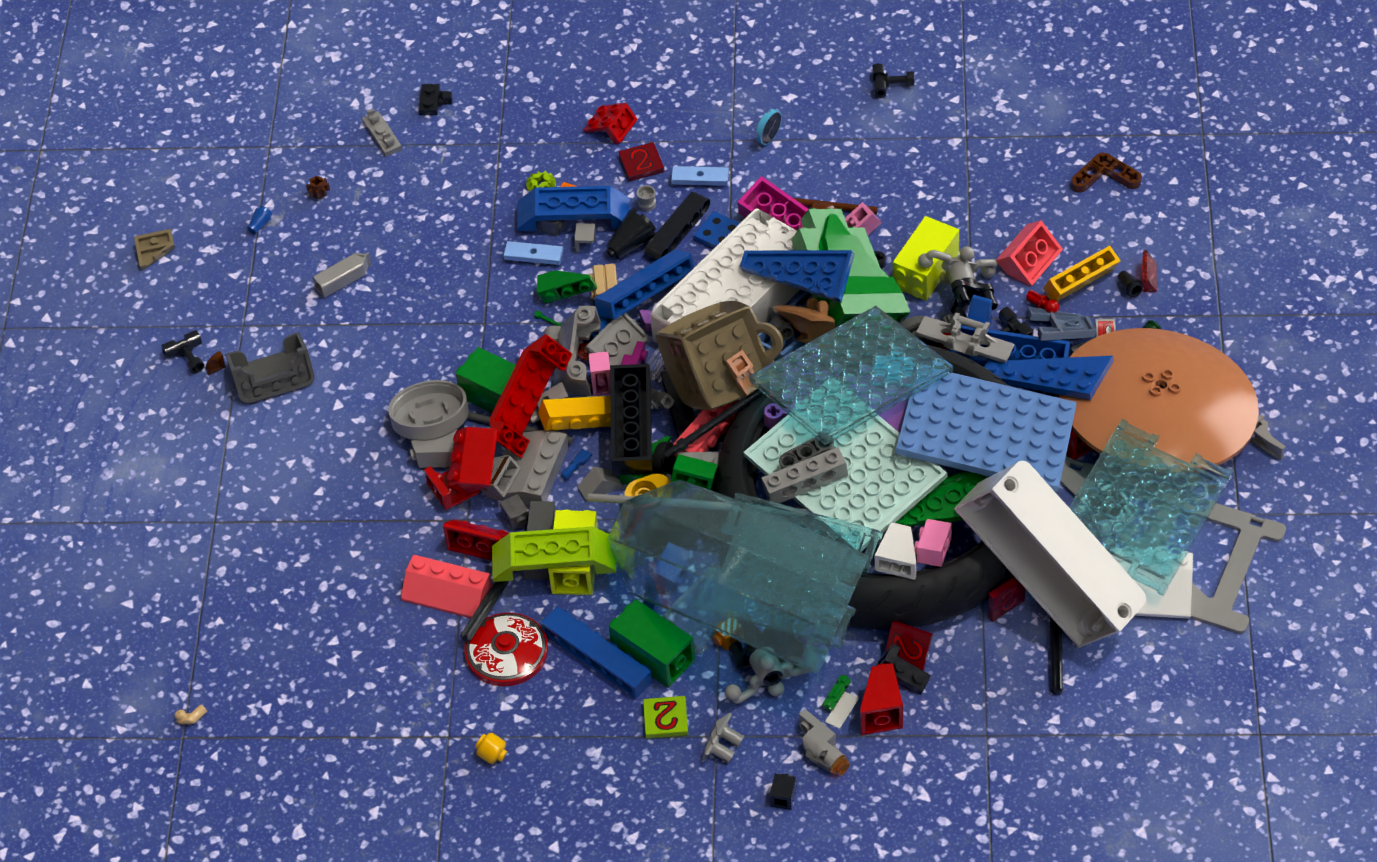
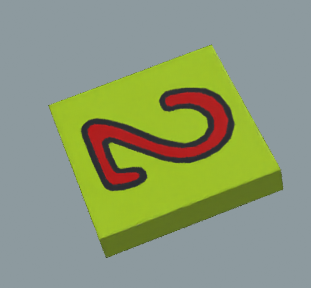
(665, 717)

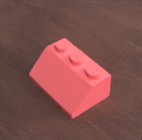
(1029, 253)

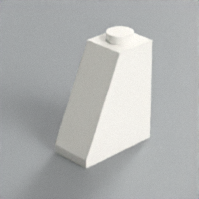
(897, 552)

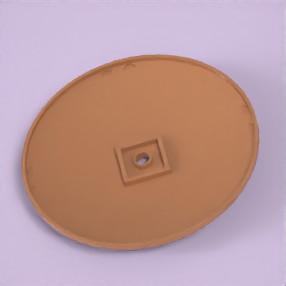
(1201, 409)

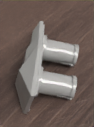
(719, 730)

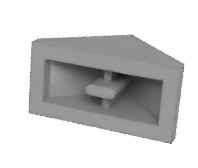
(599, 482)

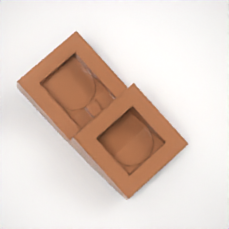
(741, 370)

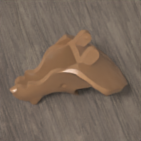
(808, 320)

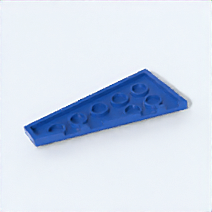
(812, 271)
(1063, 376)

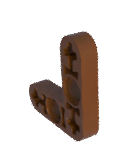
(1101, 167)

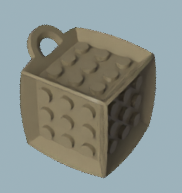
(702, 342)

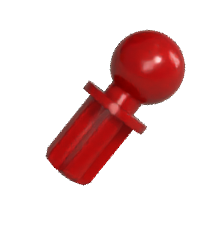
(1041, 301)

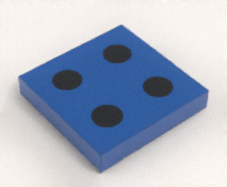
(715, 229)

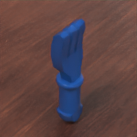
(580, 459)

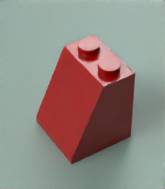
(881, 702)

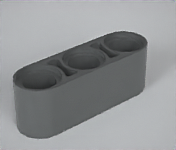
(811, 447)

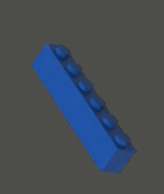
(644, 284)
(596, 652)

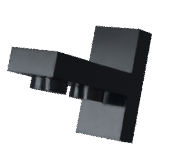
(905, 672)

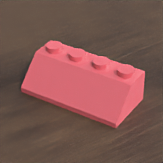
(444, 586)

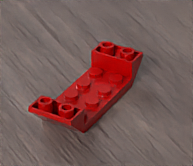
(525, 391)

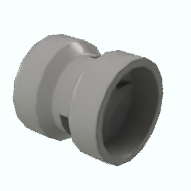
(646, 198)

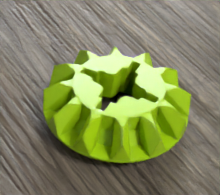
(532, 181)

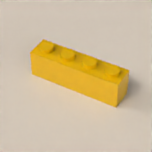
(1081, 274)
(575, 413)

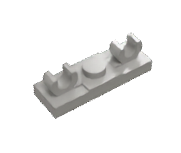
(381, 133)

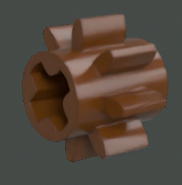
(317, 187)

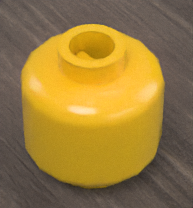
(491, 748)

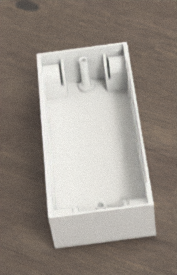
(722, 279)
(1052, 553)

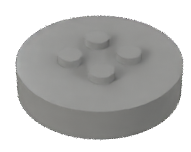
(428, 410)

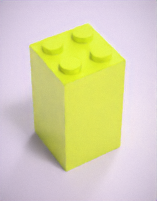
(927, 237)
(575, 579)

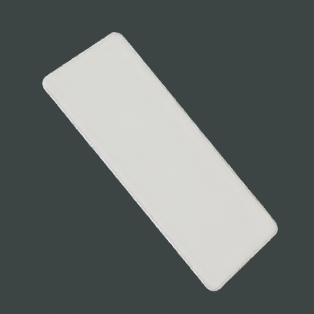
(842, 710)

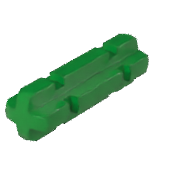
(836, 692)

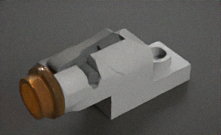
(820, 744)

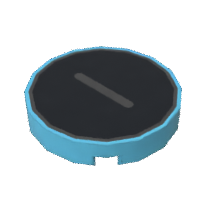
(768, 126)

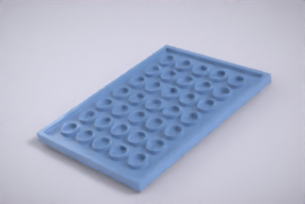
(987, 427)

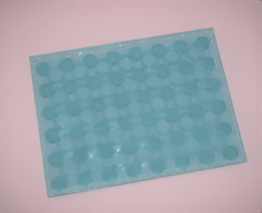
(850, 374)

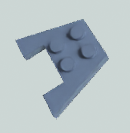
(1064, 325)

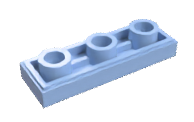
(700, 175)
(533, 253)

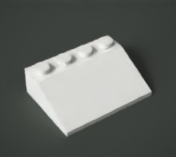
(1177, 599)

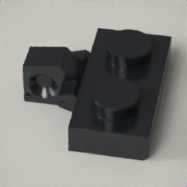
(432, 98)

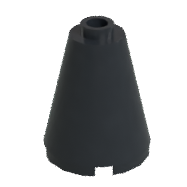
(630, 234)

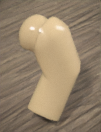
(190, 718)

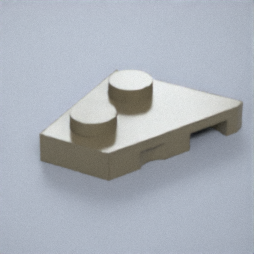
(153, 246)

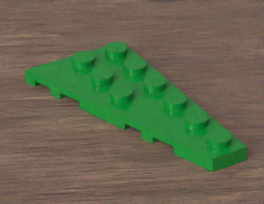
(942, 500)

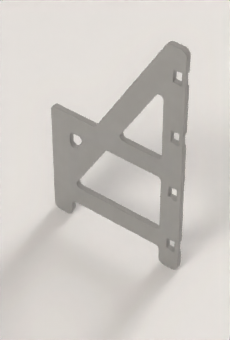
(1218, 609)

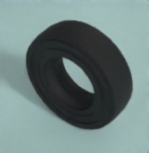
(659, 459)

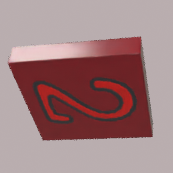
(641, 161)
(1005, 598)
(913, 643)

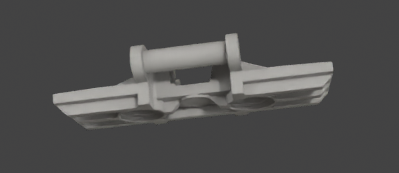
(997, 349)

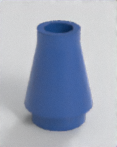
(260, 218)

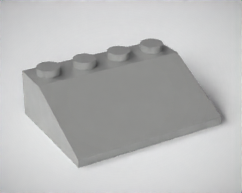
(538, 466)

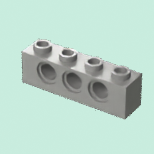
(805, 476)

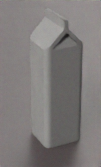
(342, 274)

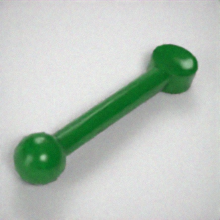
(538, 314)

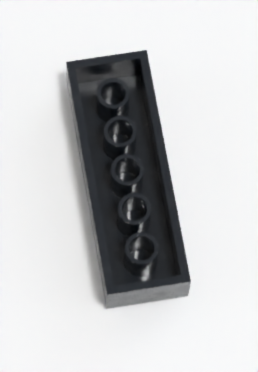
(631, 419)

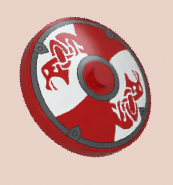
(507, 649)

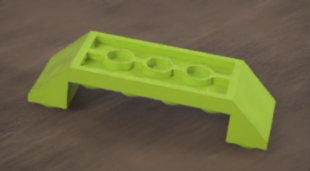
(552, 550)

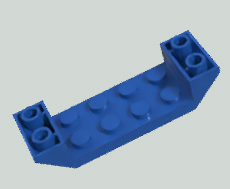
(571, 204)

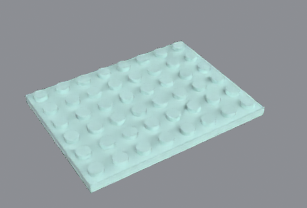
(878, 481)

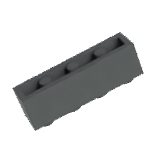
(540, 518)

